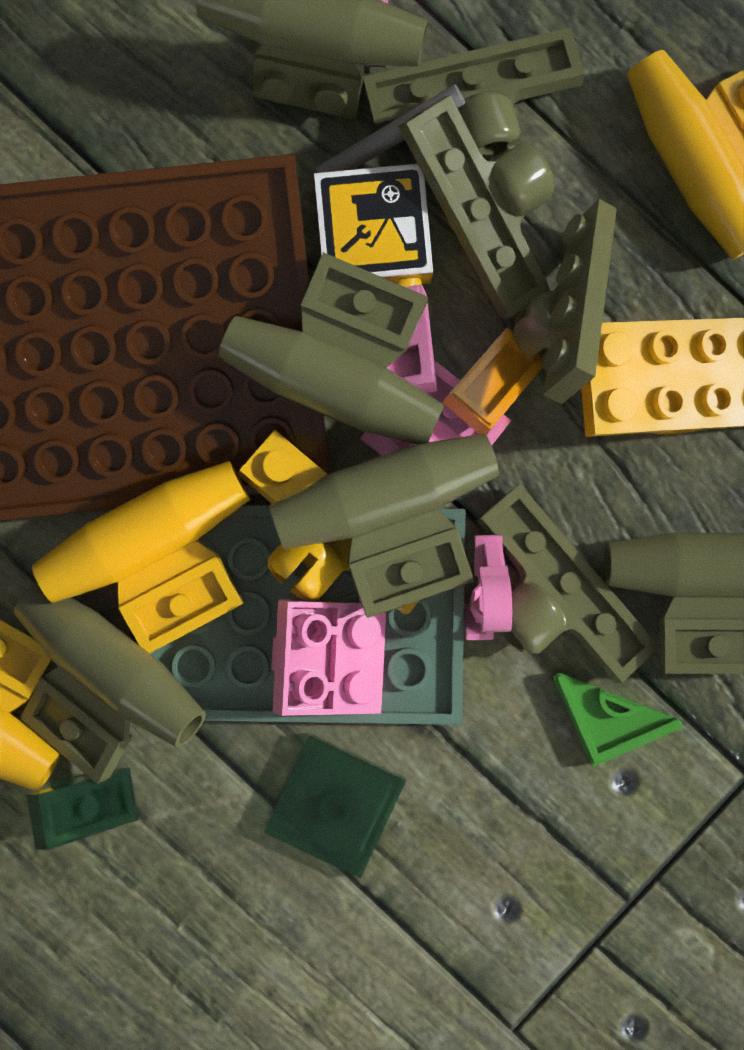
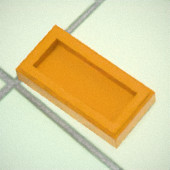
(493, 383)

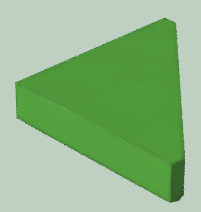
(608, 722)

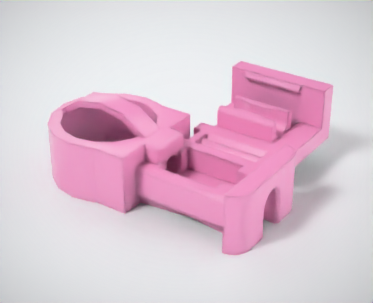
(492, 598)

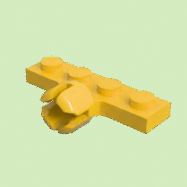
(275, 473)

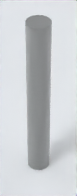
(381, 139)

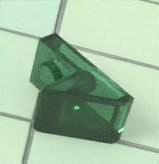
(80, 808)

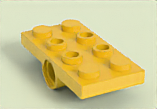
(666, 378)

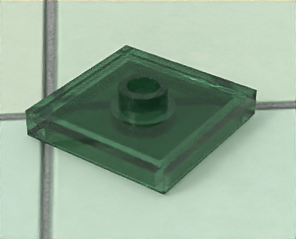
(335, 805)

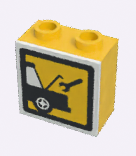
(377, 221)

